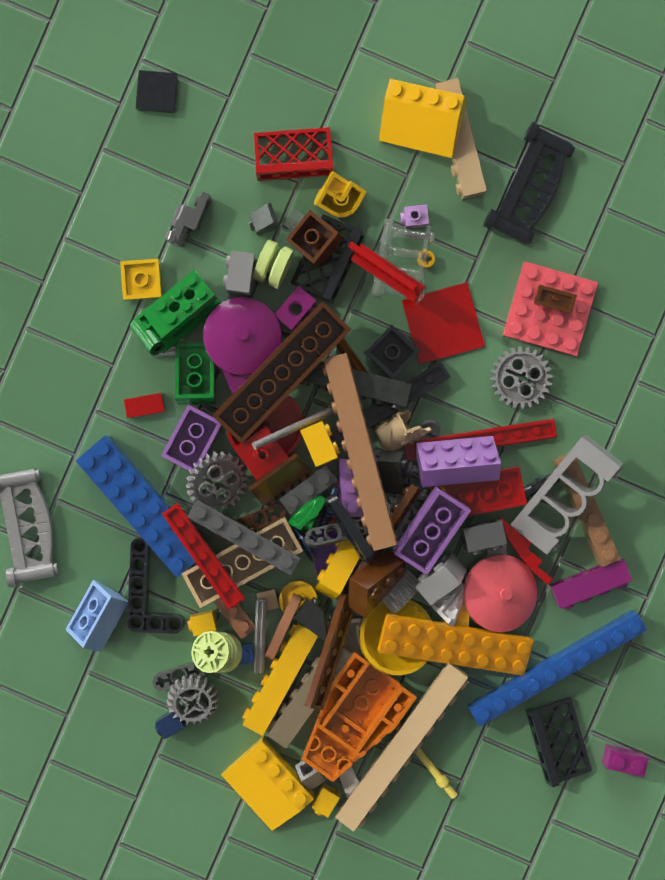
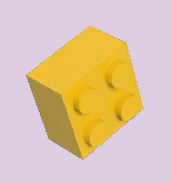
(319, 443)

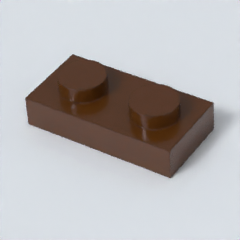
(555, 299)

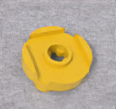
(298, 587)

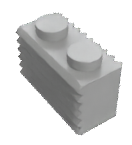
(401, 592)

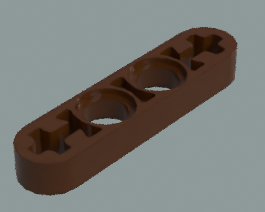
(252, 525)

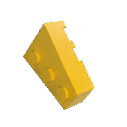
(338, 570)

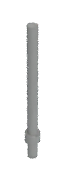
(294, 427)

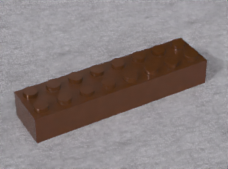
(281, 372)

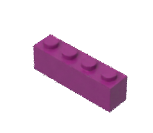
(590, 583)

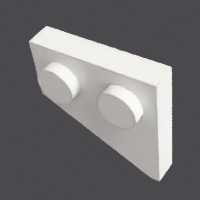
(450, 605)

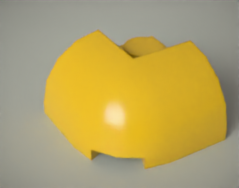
(339, 196)

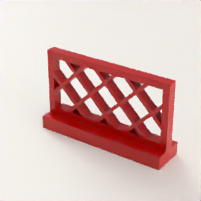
(293, 169)
(386, 272)

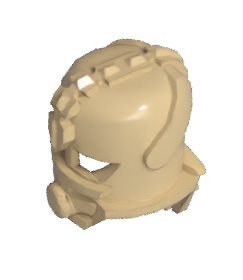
(396, 433)

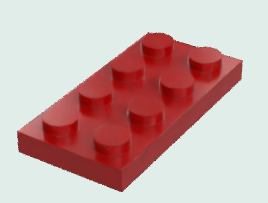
(491, 495)

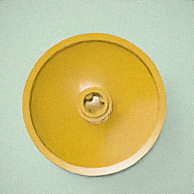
(370, 634)

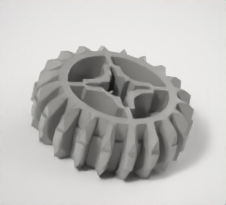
(195, 706)

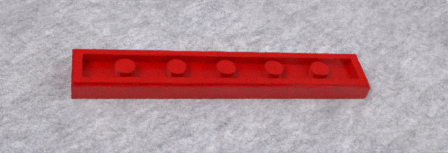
(203, 556)

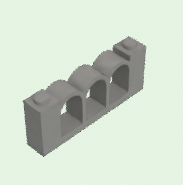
(596, 458)

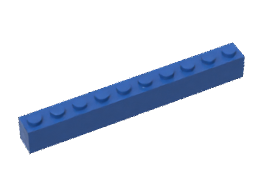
(556, 667)

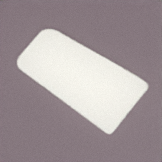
(349, 781)

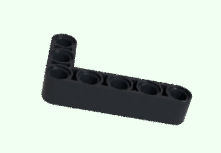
(143, 594)

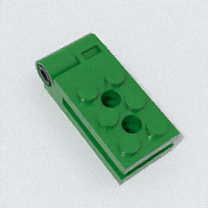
(174, 314)

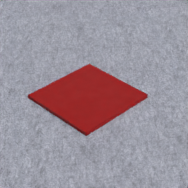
(443, 323)

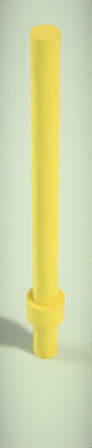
(441, 780)

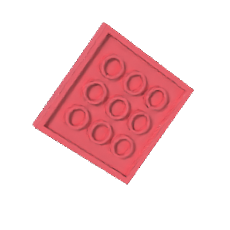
(544, 325)

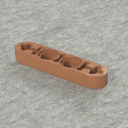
(283, 626)

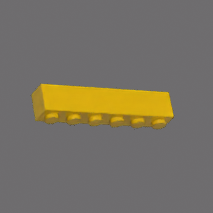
(280, 679)

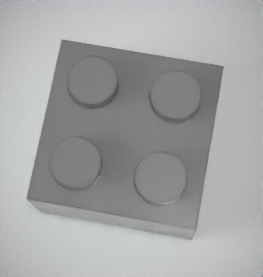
(240, 273)
(442, 578)

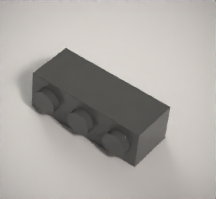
(308, 489)

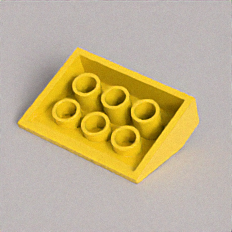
(422, 118)
(268, 784)

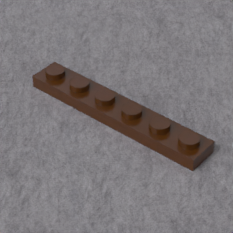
(399, 512)
(330, 654)

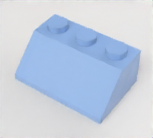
(96, 616)

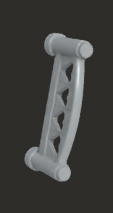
(27, 568)

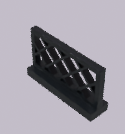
(340, 269)
(543, 746)

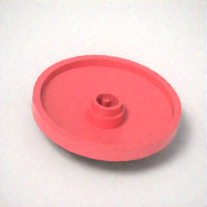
(500, 593)

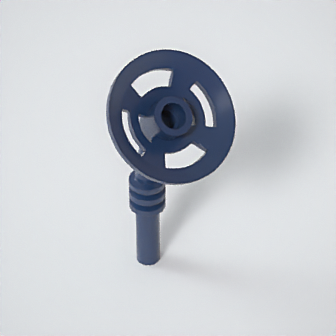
(326, 517)

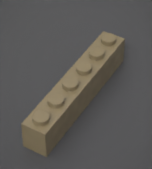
(295, 713)

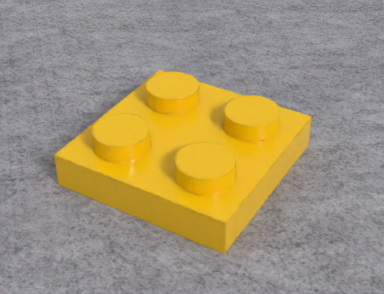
(141, 279)

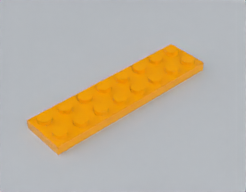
(455, 644)

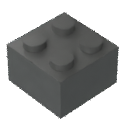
(483, 535)

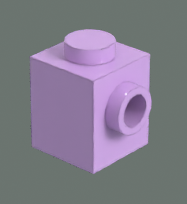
(414, 217)

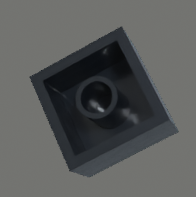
(391, 352)

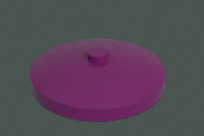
(241, 335)

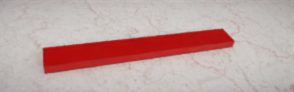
(502, 435)

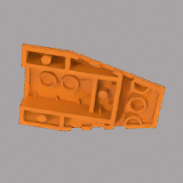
(356, 716)

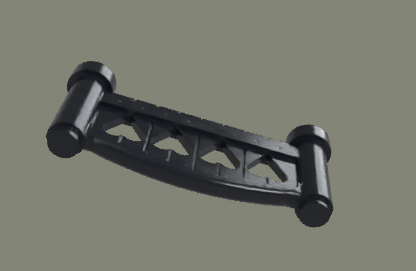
(541, 144)

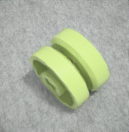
(271, 264)

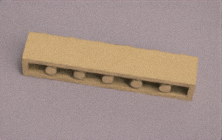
(465, 157)

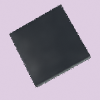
(156, 91)

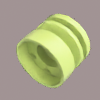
(226, 652)

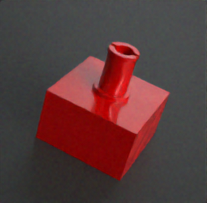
(263, 459)

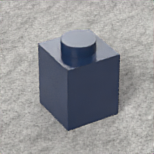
(167, 725)

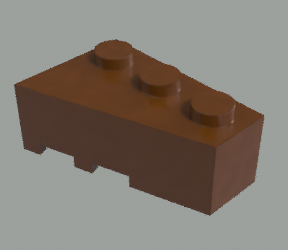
(374, 582)

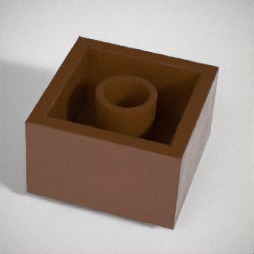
(314, 238)

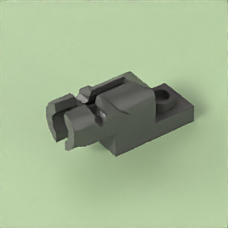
(187, 219)

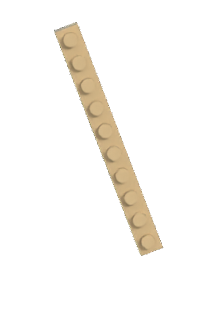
(401, 745)

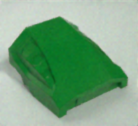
(308, 514)

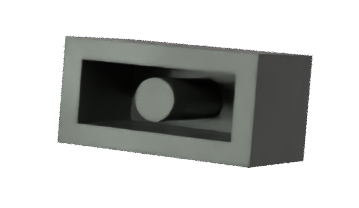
(393, 471)

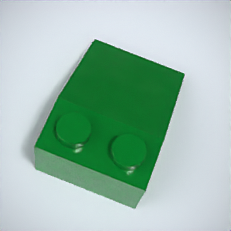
(194, 375)

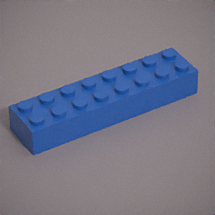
(135, 501)

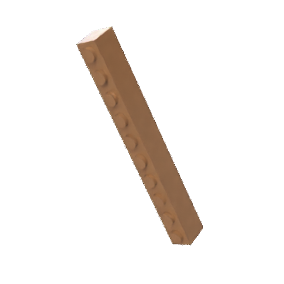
(360, 452)

